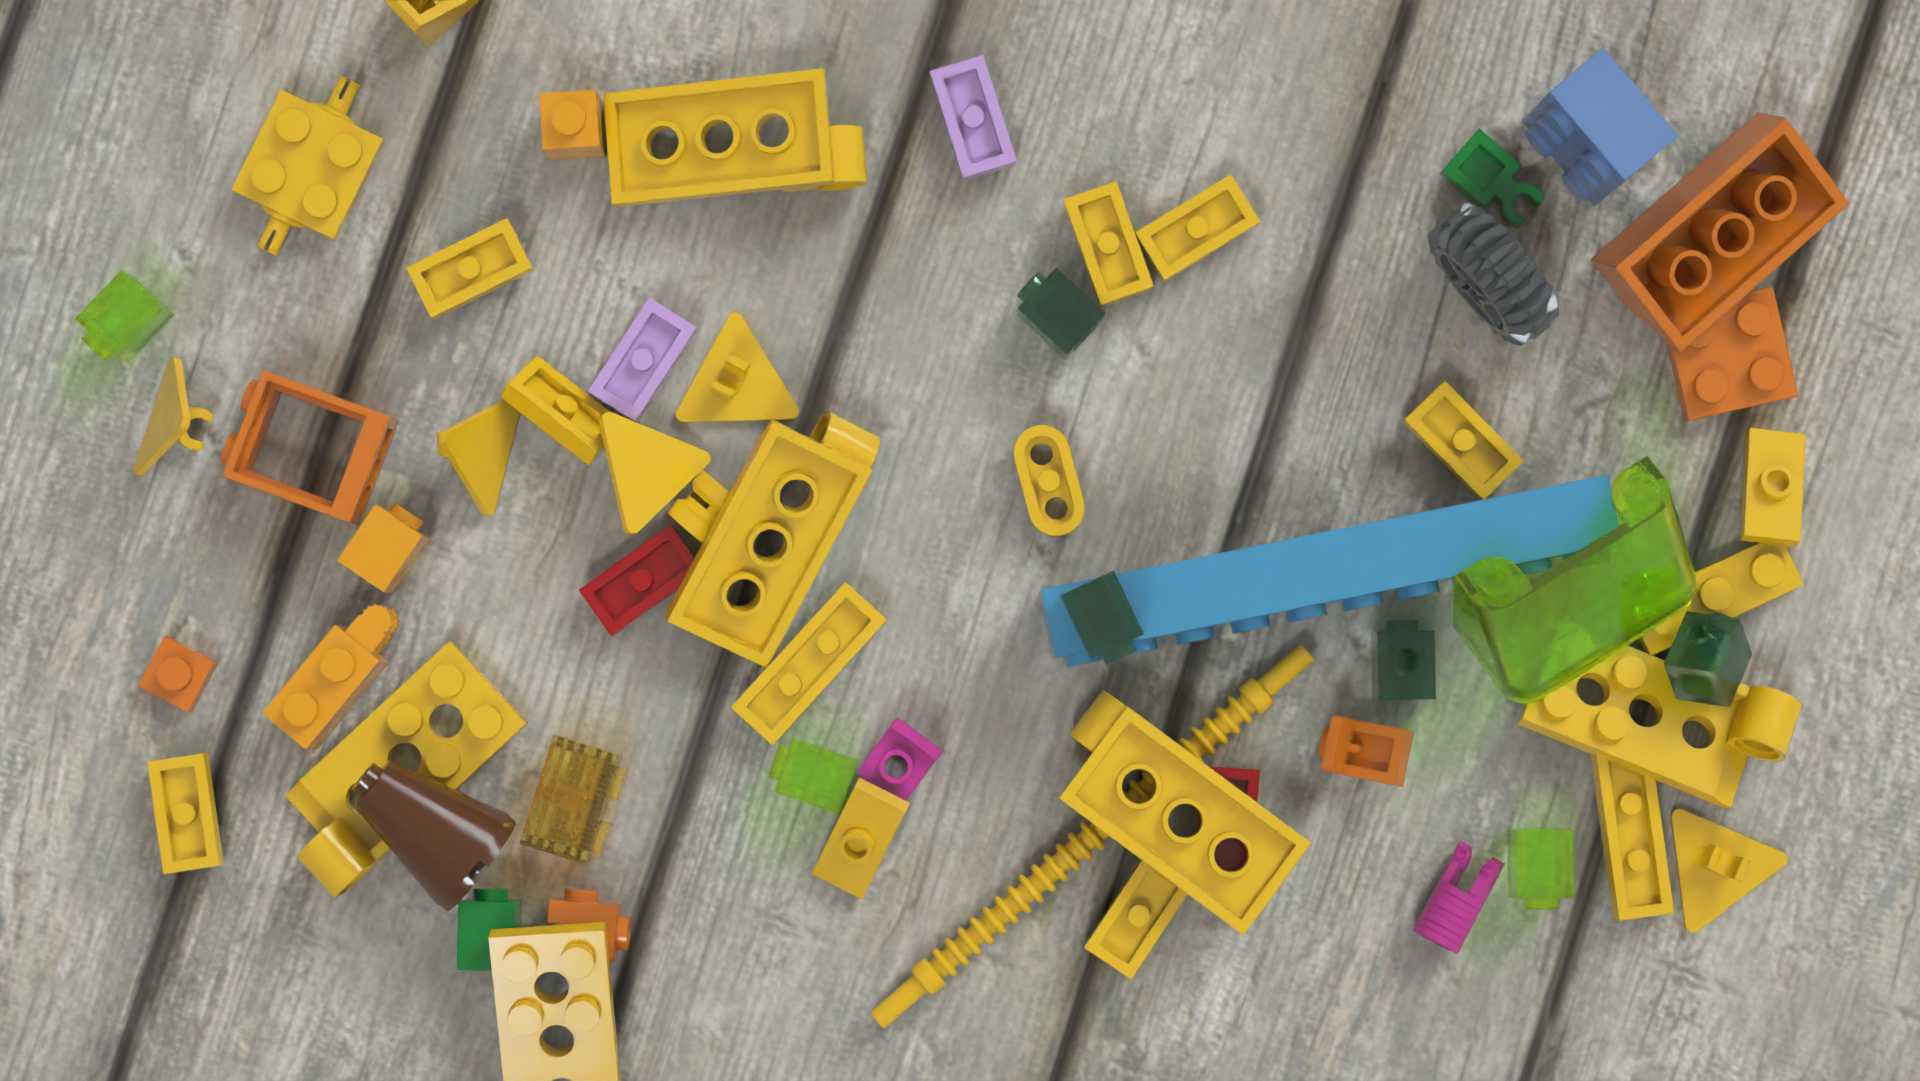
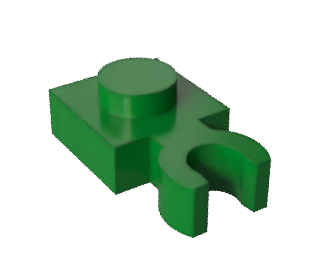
(1485, 172)

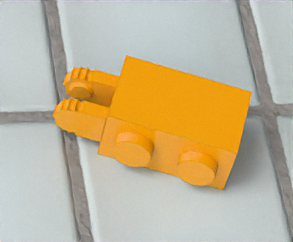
(333, 677)

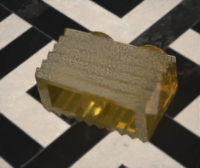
(574, 799)

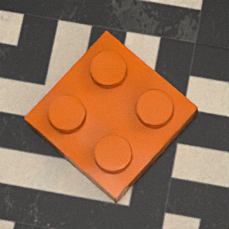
(1735, 361)

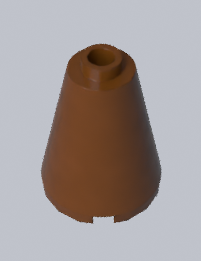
(432, 829)

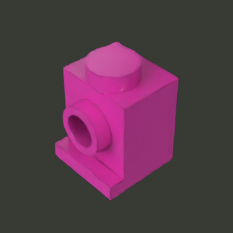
(909, 744)

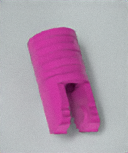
(1452, 911)

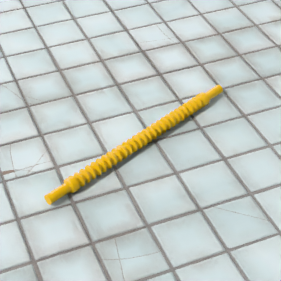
(930, 975)

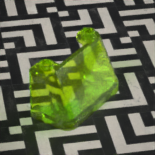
(1586, 606)

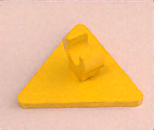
(736, 382)
(169, 420)
(481, 452)
(646, 468)
(1716, 866)

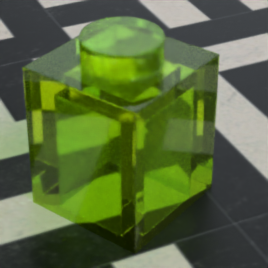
(122, 318)
(813, 774)
(1540, 866)

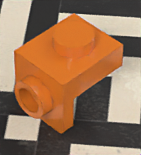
(1365, 750)
(583, 907)

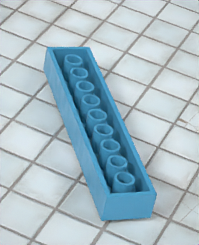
(1346, 566)

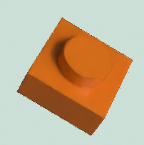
(178, 674)

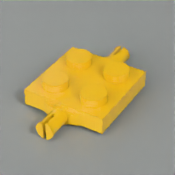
(307, 165)

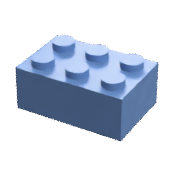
(1597, 128)

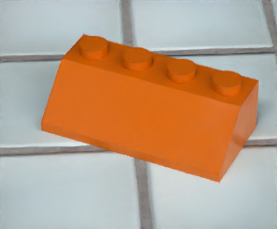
(1720, 230)

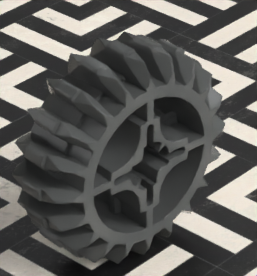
(1493, 274)

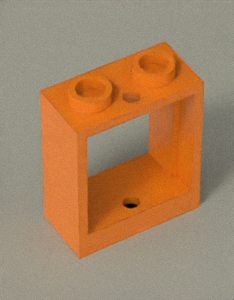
(362, 469)

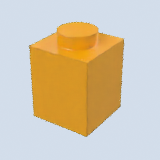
(572, 125)
(385, 547)

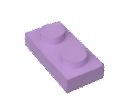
(973, 117)
(642, 360)

